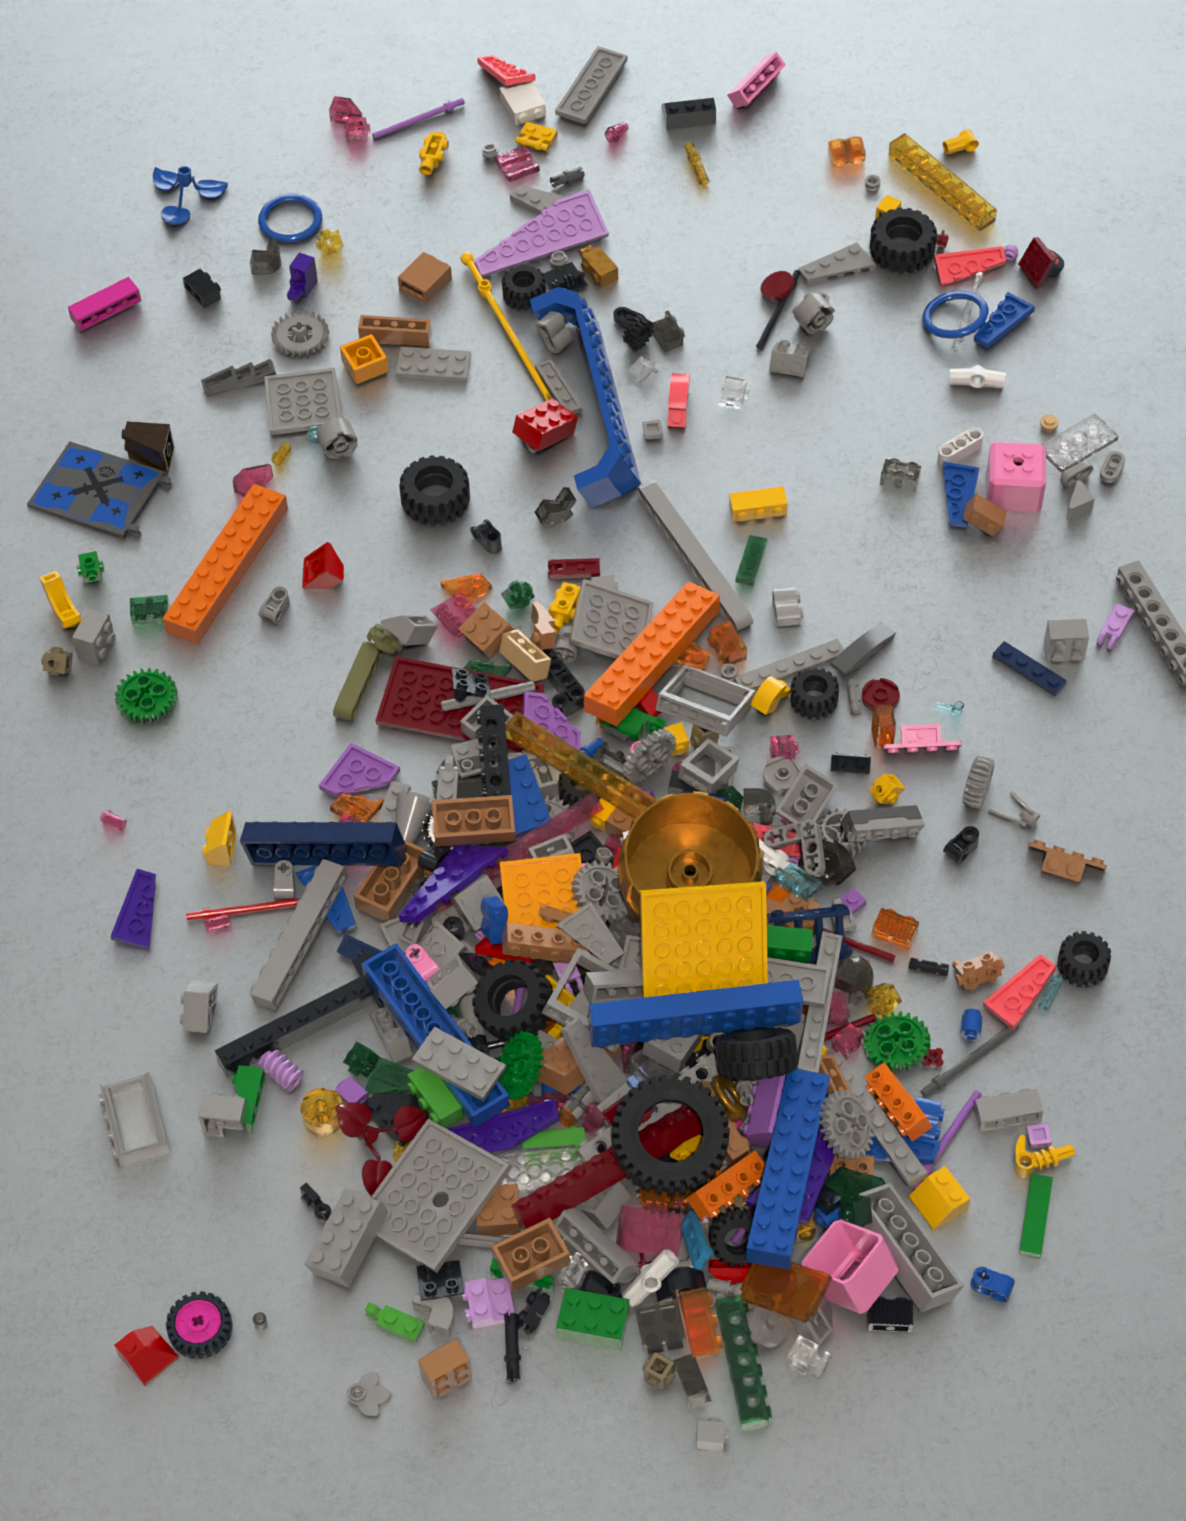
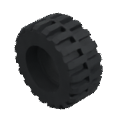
(905, 224)
(437, 508)
(495, 987)
(756, 1053)

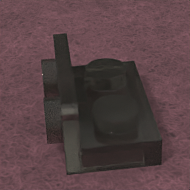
(668, 332)

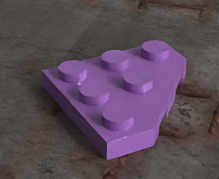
(541, 711)
(358, 772)

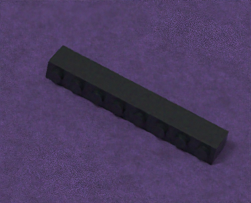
(295, 1025)

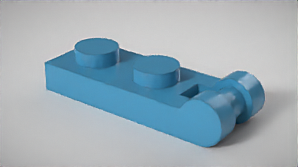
(696, 1241)

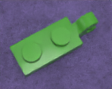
(396, 1322)

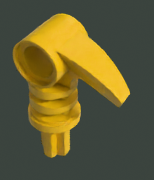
(1037, 1160)

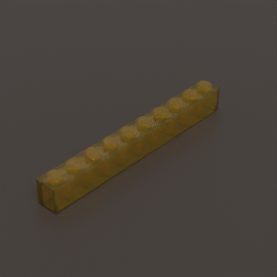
(577, 765)

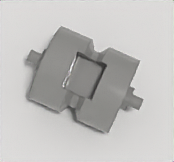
(564, 650)

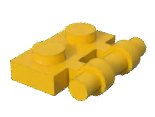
(536, 136)

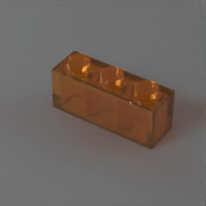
(700, 1323)

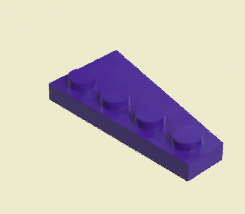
(135, 916)

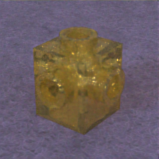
(334, 238)
(883, 999)

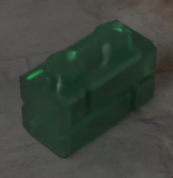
(148, 609)

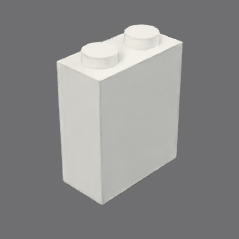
(522, 102)

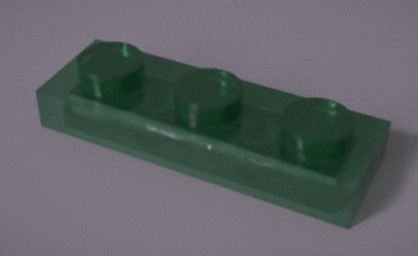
(751, 560)

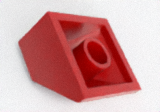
(322, 569)
(145, 1353)

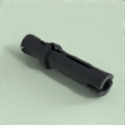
(512, 1347)

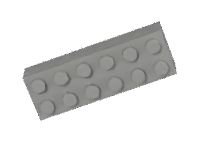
(920, 1264)

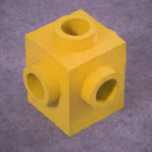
(886, 789)

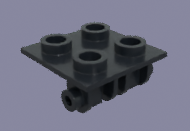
(566, 277)
(469, 682)
(442, 1284)

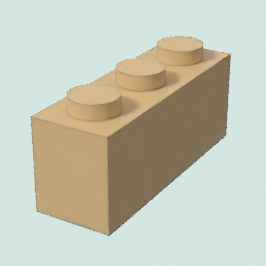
(525, 655)

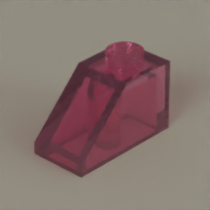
(343, 109)
(248, 476)

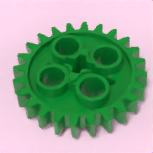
(144, 690)
(897, 1041)
(522, 1064)

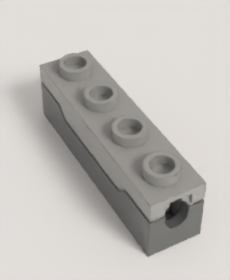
(882, 823)

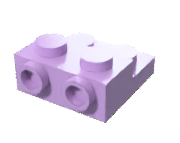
(487, 1301)

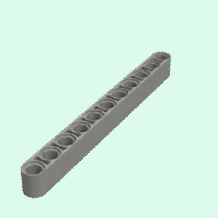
(693, 554)

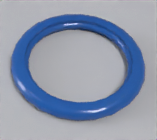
(262, 217)
(953, 295)

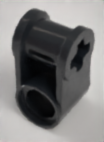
(487, 536)
(960, 847)
(432, 857)
(600, 1284)

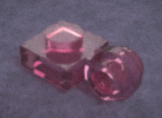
(593, 1119)

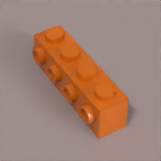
(898, 1102)
(727, 1185)

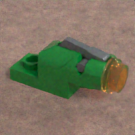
(633, 725)

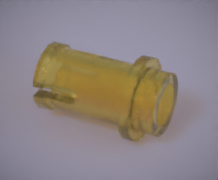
(279, 456)

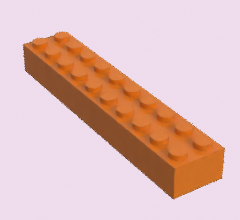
(225, 564)
(651, 653)

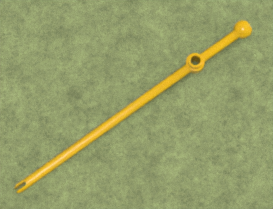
(485, 292)

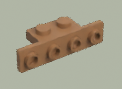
(1065, 864)

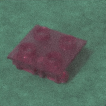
(454, 612)

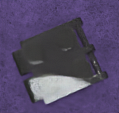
(660, 1327)

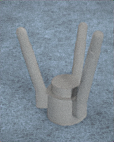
(1028, 815)

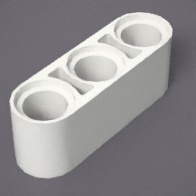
(960, 446)

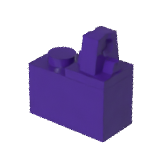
(303, 277)

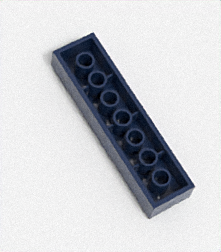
(334, 841)

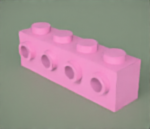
(756, 80)

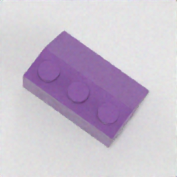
(764, 1111)

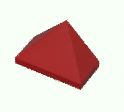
(726, 1272)

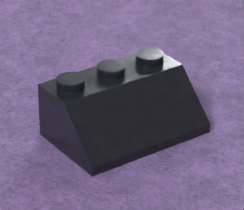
(689, 113)

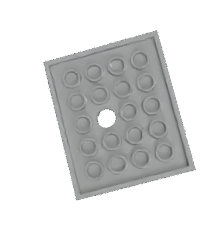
(433, 1166)

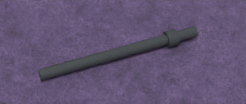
(940, 1080)

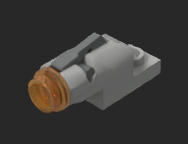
(574, 1108)

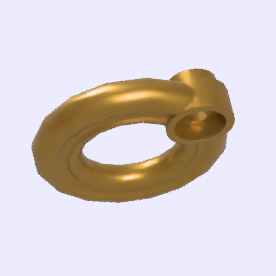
(735, 1111)

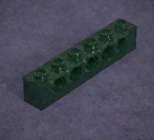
(750, 1417)

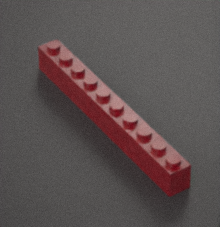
(603, 1170)

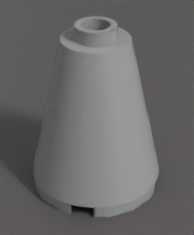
(411, 813)

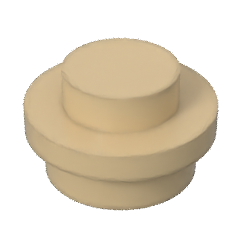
(1049, 422)

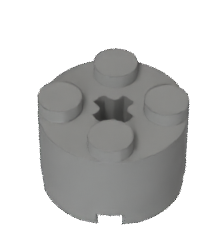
(813, 313)
(337, 437)

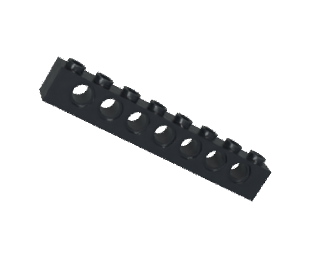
(495, 715)

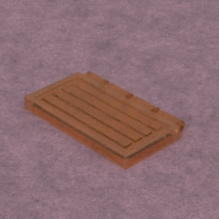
(787, 1292)

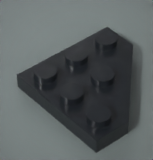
(384, 1107)

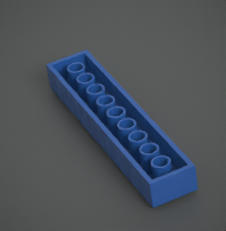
(418, 1013)
(695, 1013)
(788, 1170)

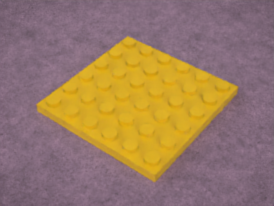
(703, 938)

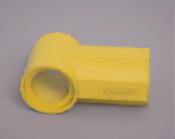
(964, 141)

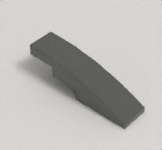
(234, 379)
(862, 648)

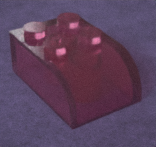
(649, 1230)

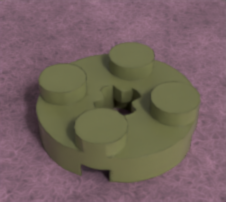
(383, 640)

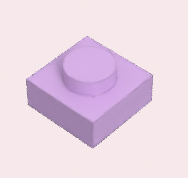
(1038, 1135)

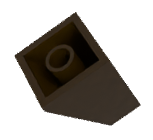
(149, 444)

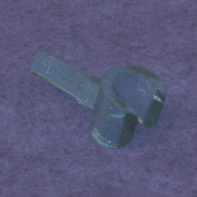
(954, 708)

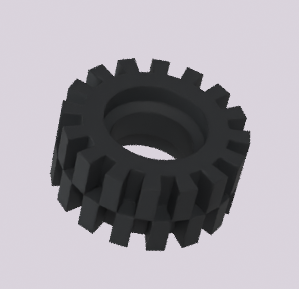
(638, 332)

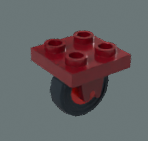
(1040, 261)

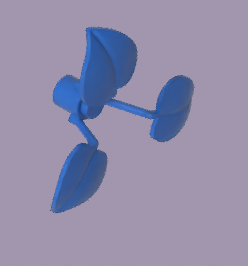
(166, 180)

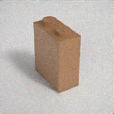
(424, 277)

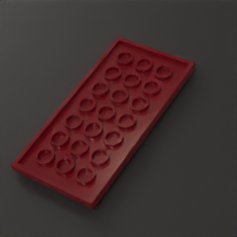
(416, 694)

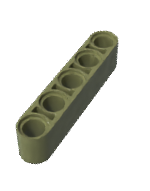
(357, 681)

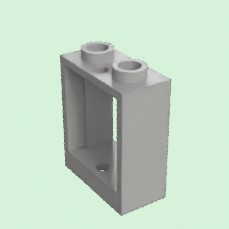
(700, 779)

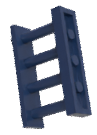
(836, 911)

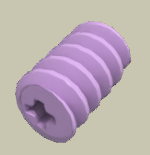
(281, 1070)

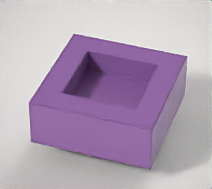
(853, 900)

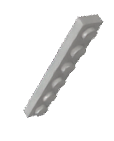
(791, 665)

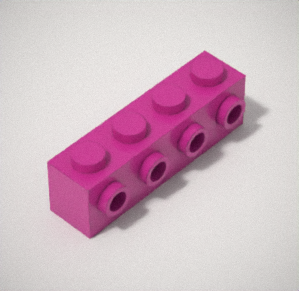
(106, 302)

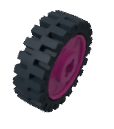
(204, 1338)

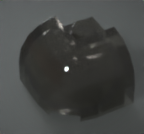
(838, 863)
(855, 978)

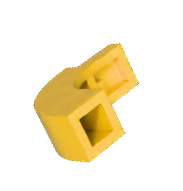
(59, 600)

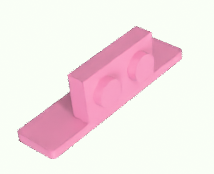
(921, 737)

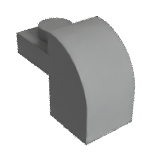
(441, 1314)

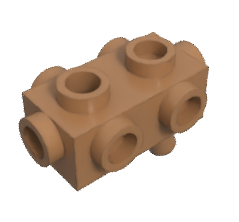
(978, 970)

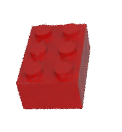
(545, 424)

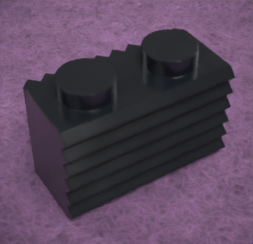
(202, 287)
(891, 1315)

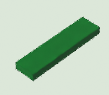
(1036, 1215)

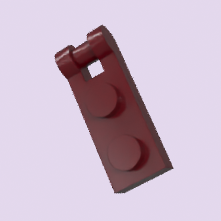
(573, 568)

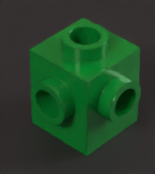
(90, 567)

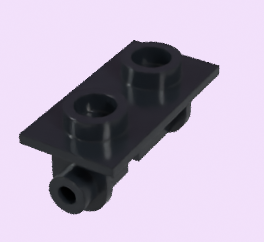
(850, 763)
(535, 1303)

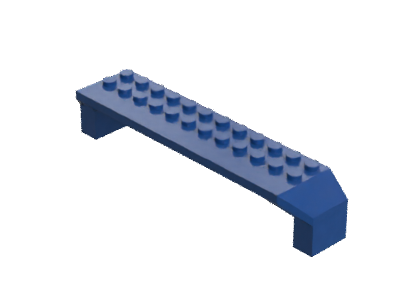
(617, 468)

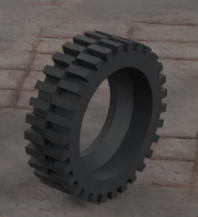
(665, 1175)

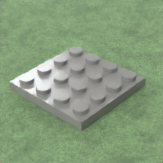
(301, 400)
(608, 619)

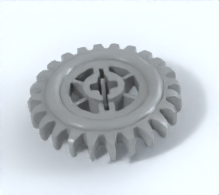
(298, 324)

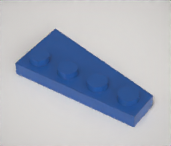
(1005, 318)
(959, 489)
(527, 799)
(340, 912)
(923, 1148)

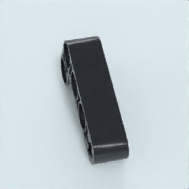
(570, 695)

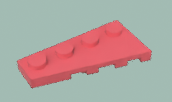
(504, 72)
(965, 264)
(1019, 993)

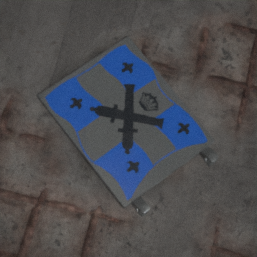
(97, 489)

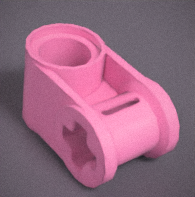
(424, 964)

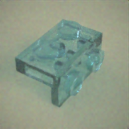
(798, 881)

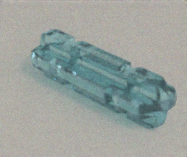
(1050, 993)

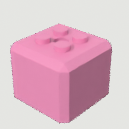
(1016, 476)
(856, 1262)

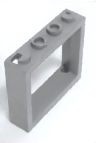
(701, 715)
(564, 1014)

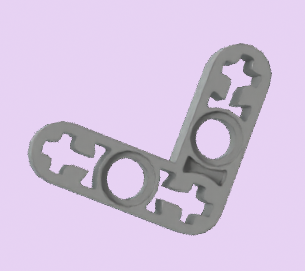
(806, 840)

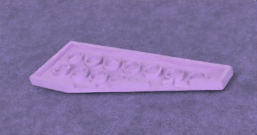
(559, 228)

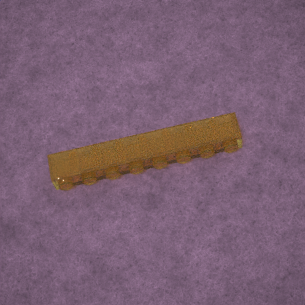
(942, 182)

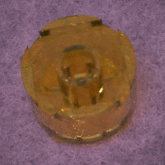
(320, 1113)

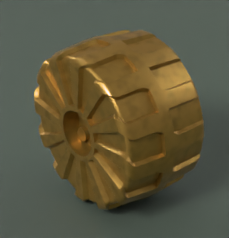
(683, 836)

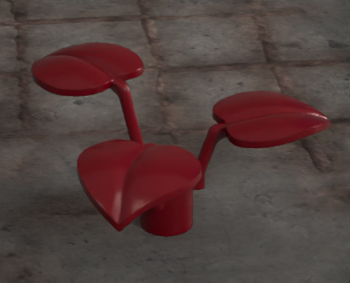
(353, 1123)

